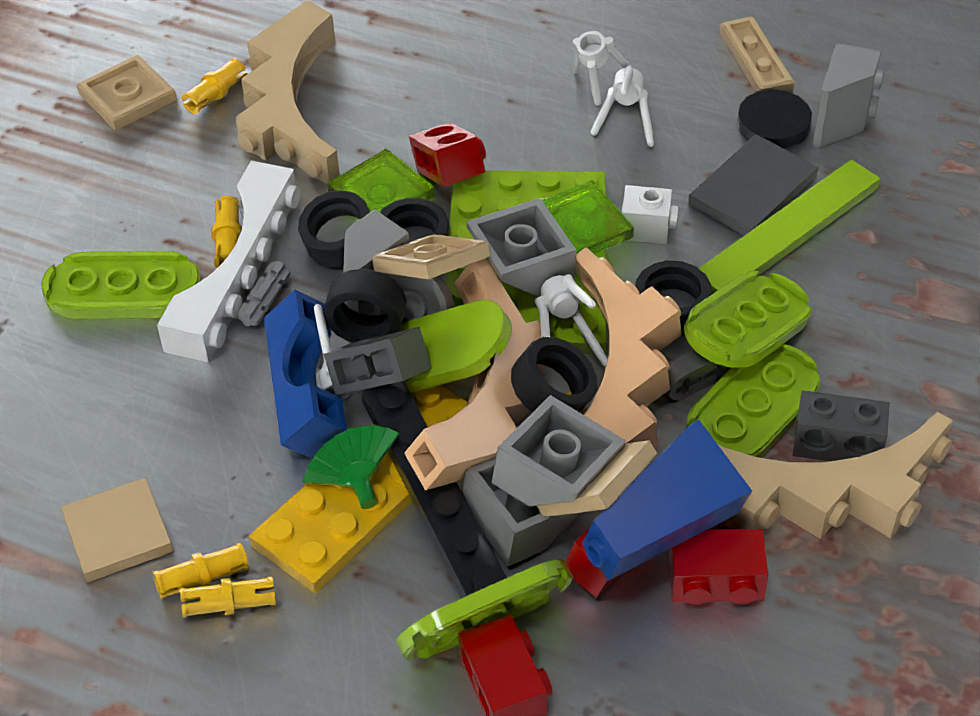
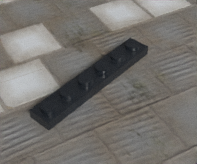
(440, 508)

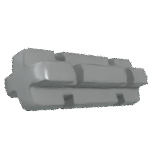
(263, 294)

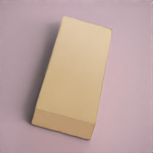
(756, 55)

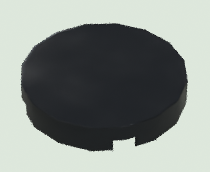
(775, 117)

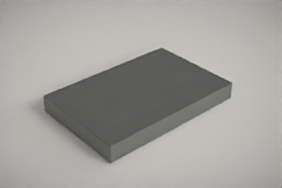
(752, 185)

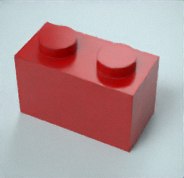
(719, 567)
(502, 669)

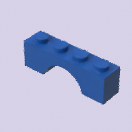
(304, 411)

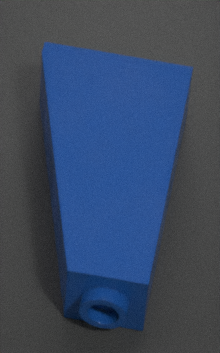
(668, 503)

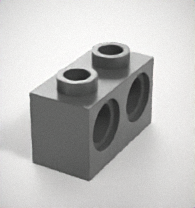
(377, 361)
(839, 426)

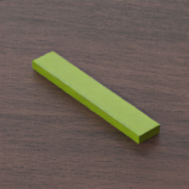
(792, 225)

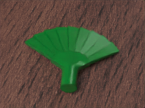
(352, 460)

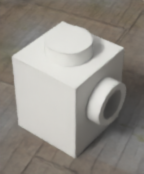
(649, 213)

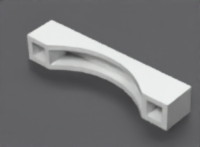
(200, 315)

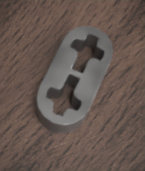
(692, 374)

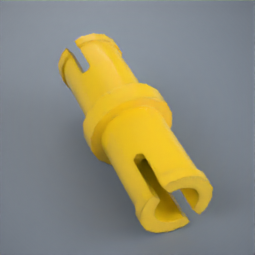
(214, 86)
(226, 227)
(201, 570)
(227, 596)

